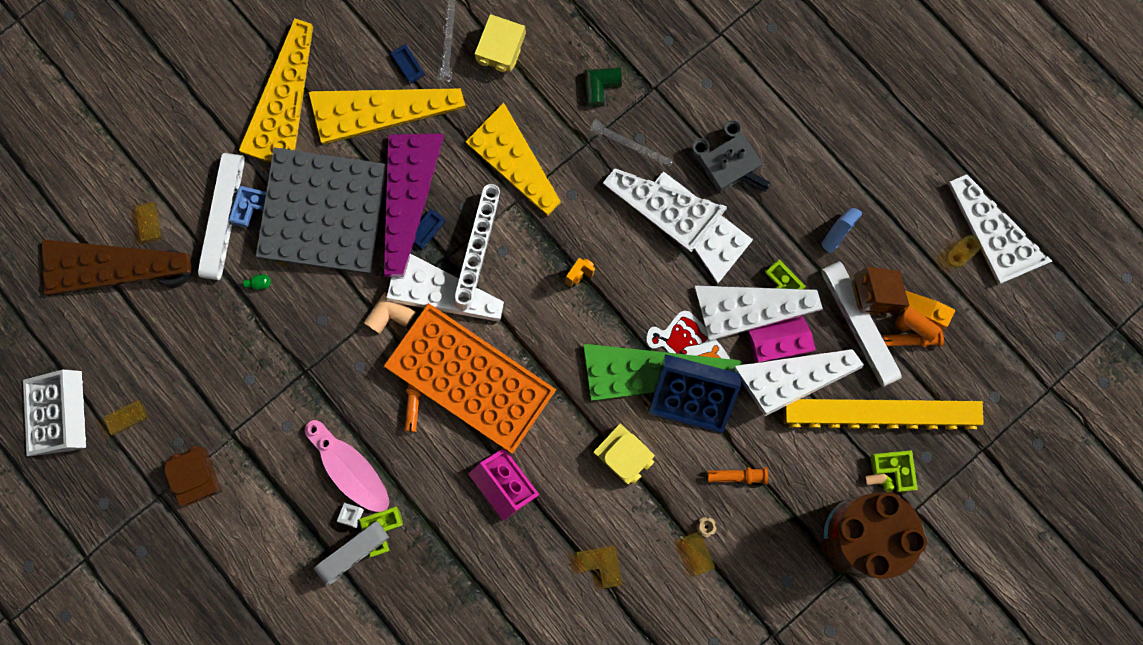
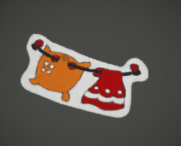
(687, 337)

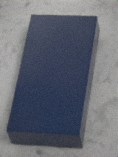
(407, 64)
(428, 228)

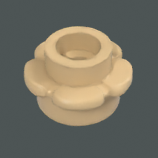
(711, 526)

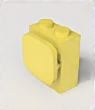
(500, 44)
(624, 455)

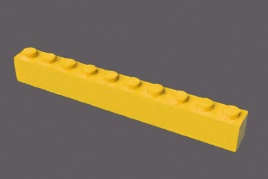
(885, 413)

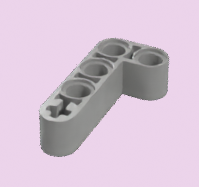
(352, 552)

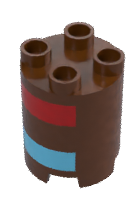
(873, 536)

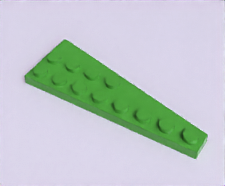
(631, 372)

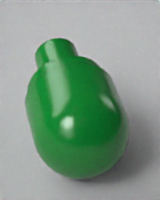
(258, 282)

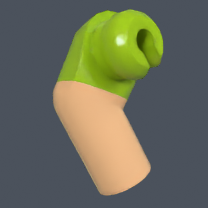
(881, 479)

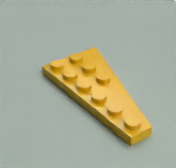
(507, 151)

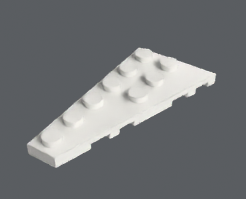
(672, 210)
(1001, 240)
(721, 244)
(431, 285)
(743, 308)
(788, 380)

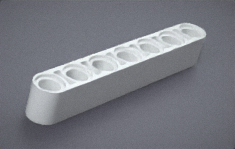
(218, 226)
(473, 254)
(861, 325)

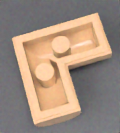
(385, 310)

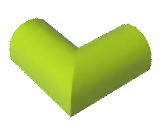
(783, 277)
(901, 464)
(388, 520)

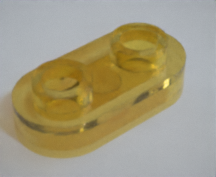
(962, 252)

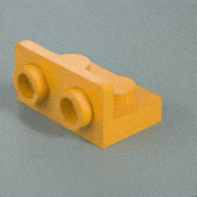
(576, 273)

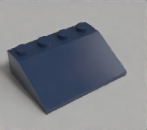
(694, 393)

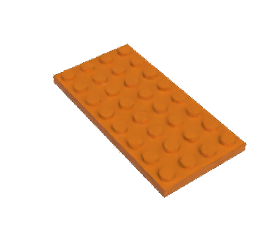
(470, 378)

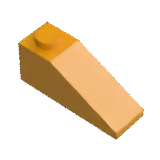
(931, 309)

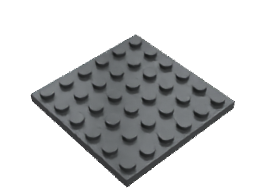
(321, 211)

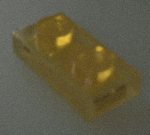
(148, 222)
(125, 417)
(698, 553)

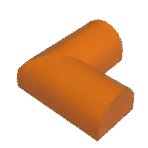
(912, 320)

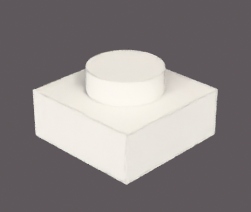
(350, 515)

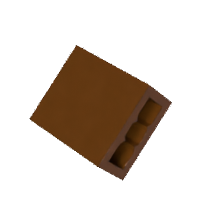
(879, 291)
(192, 476)

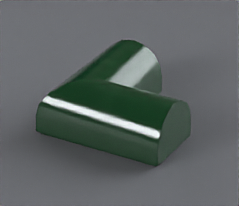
(597, 80)

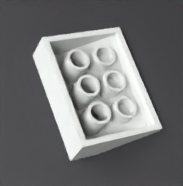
(54, 413)

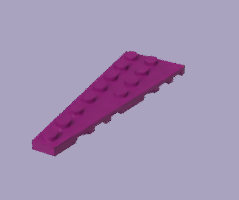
(409, 176)

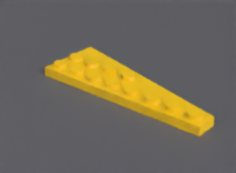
(280, 106)
(360, 112)

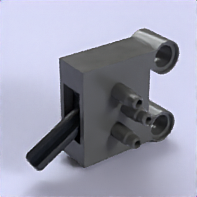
(730, 161)

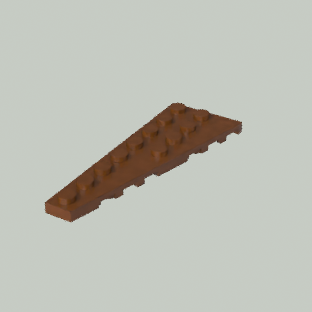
(90, 266)

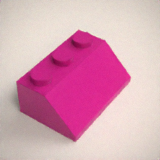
(781, 340)
(503, 484)

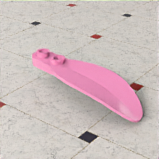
(349, 469)

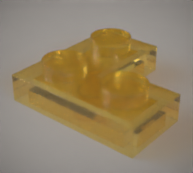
(602, 559)

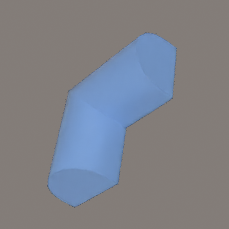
(244, 203)
(840, 229)

